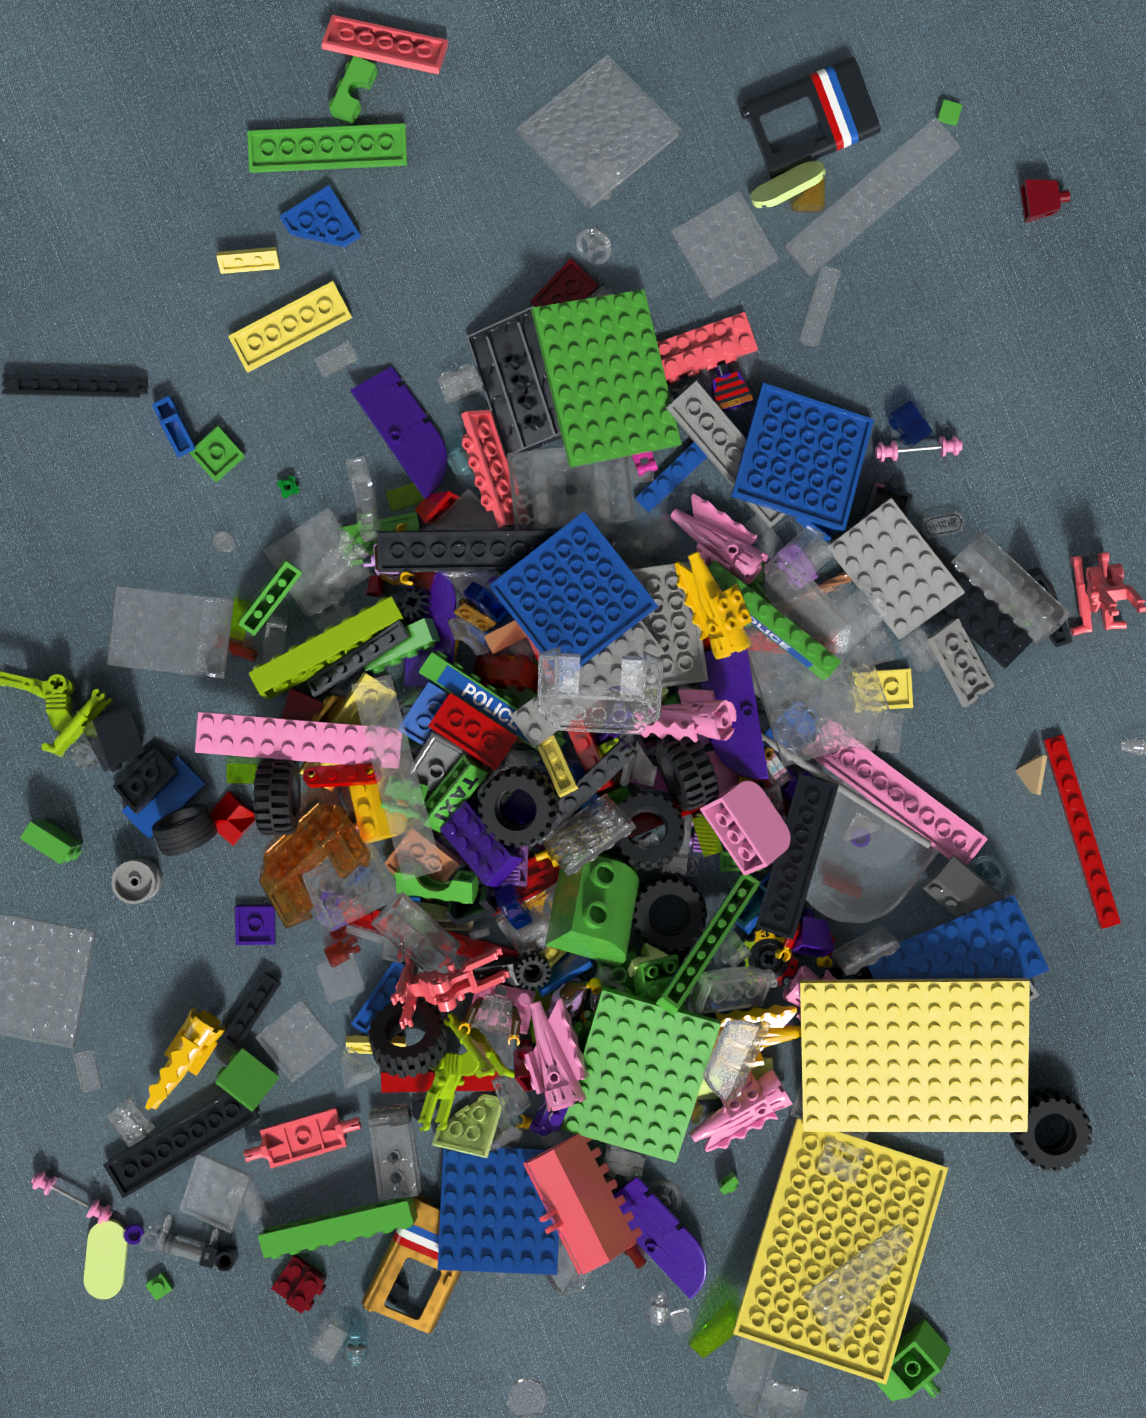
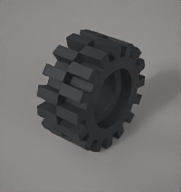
(535, 980)

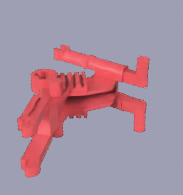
(1102, 592)
(443, 988)

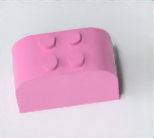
(748, 826)

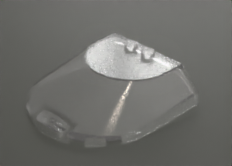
(867, 874)

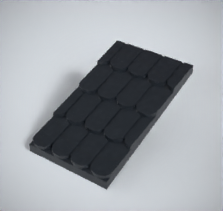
(515, 382)

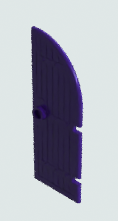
(401, 426)
(444, 603)
(733, 682)
(670, 1247)

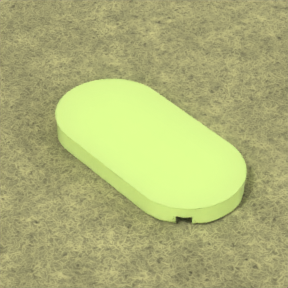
(788, 184)
(105, 1259)

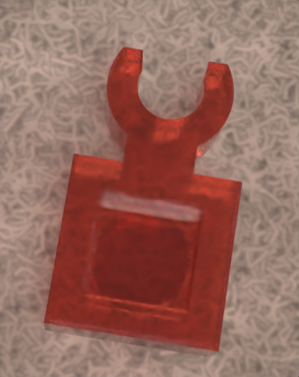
(339, 951)

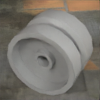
(125, 883)

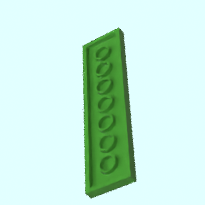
(327, 148)

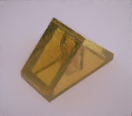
(812, 199)

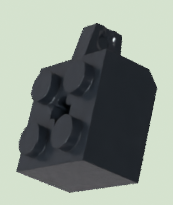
(880, 493)

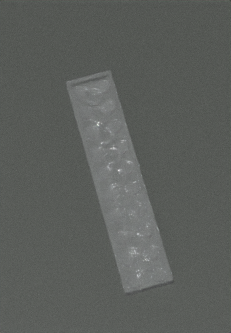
(872, 197)
(396, 777)

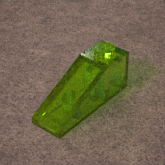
(716, 1331)

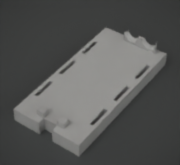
(960, 662)

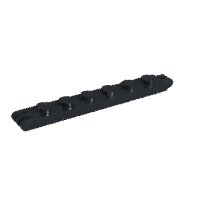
(74, 385)
(592, 781)

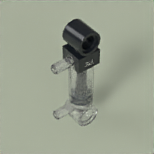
(206, 1253)

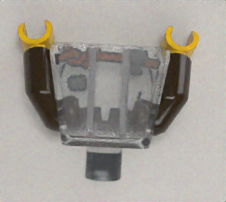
(494, 1014)

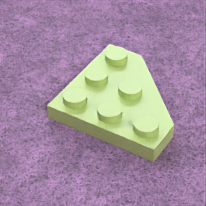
(471, 1127)

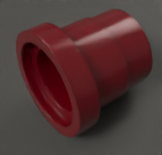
(375, 587)

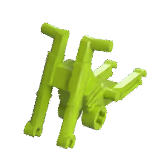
(60, 707)
(478, 1060)

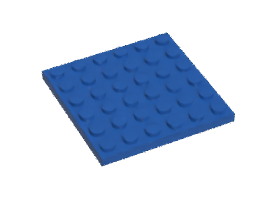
(802, 457)
(574, 592)
(493, 1215)

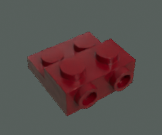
(299, 1284)

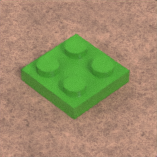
(217, 454)

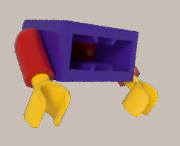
(810, 939)

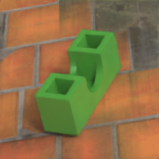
(358, 74)

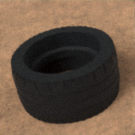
(184, 829)

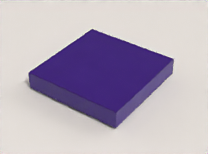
(255, 925)

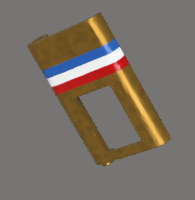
(421, 1244)

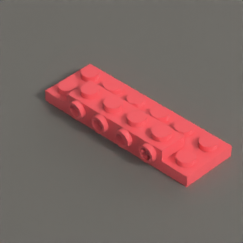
(385, 44)
(706, 347)
(489, 465)

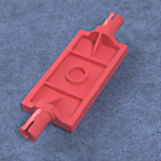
(303, 1138)

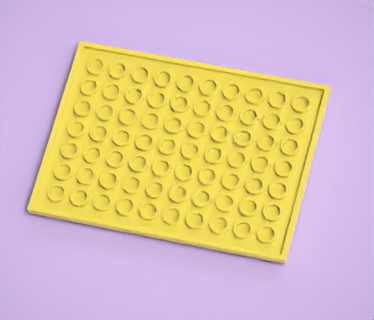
(915, 1055)
(821, 1225)

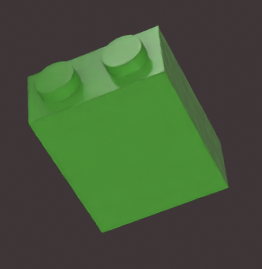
(52, 841)
(246, 1079)

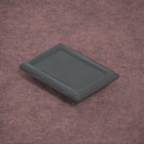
(436, 760)

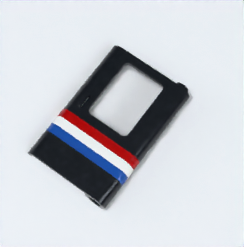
(840, 107)

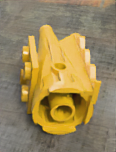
(716, 612)
(776, 1015)
(186, 1053)

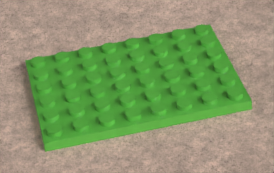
(606, 377)
(641, 1074)

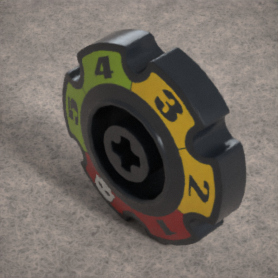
(768, 943)

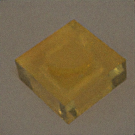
(697, 1113)

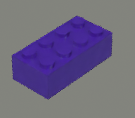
(486, 856)

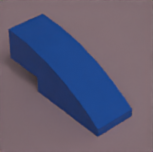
(174, 426)

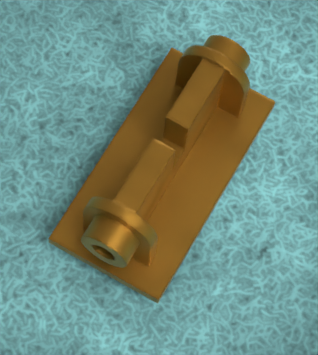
(469, 613)

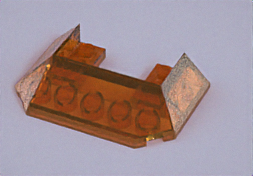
(319, 835)

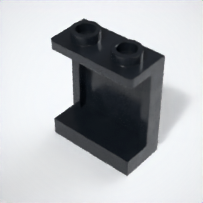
(483, 906)

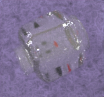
(658, 1308)

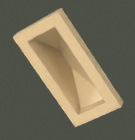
(1033, 773)

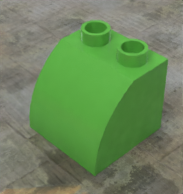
(594, 911)

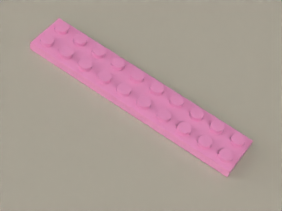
(281, 738)
(905, 802)

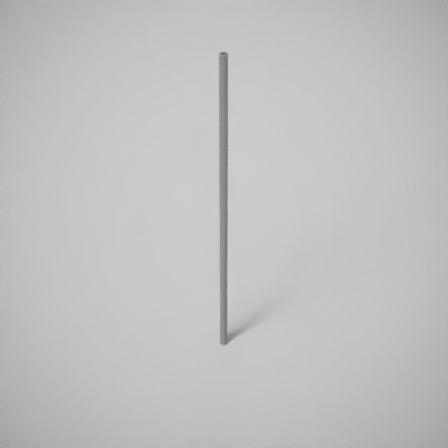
(849, 793)

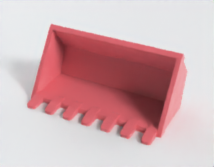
(581, 1203)

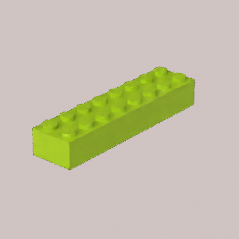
(322, 650)

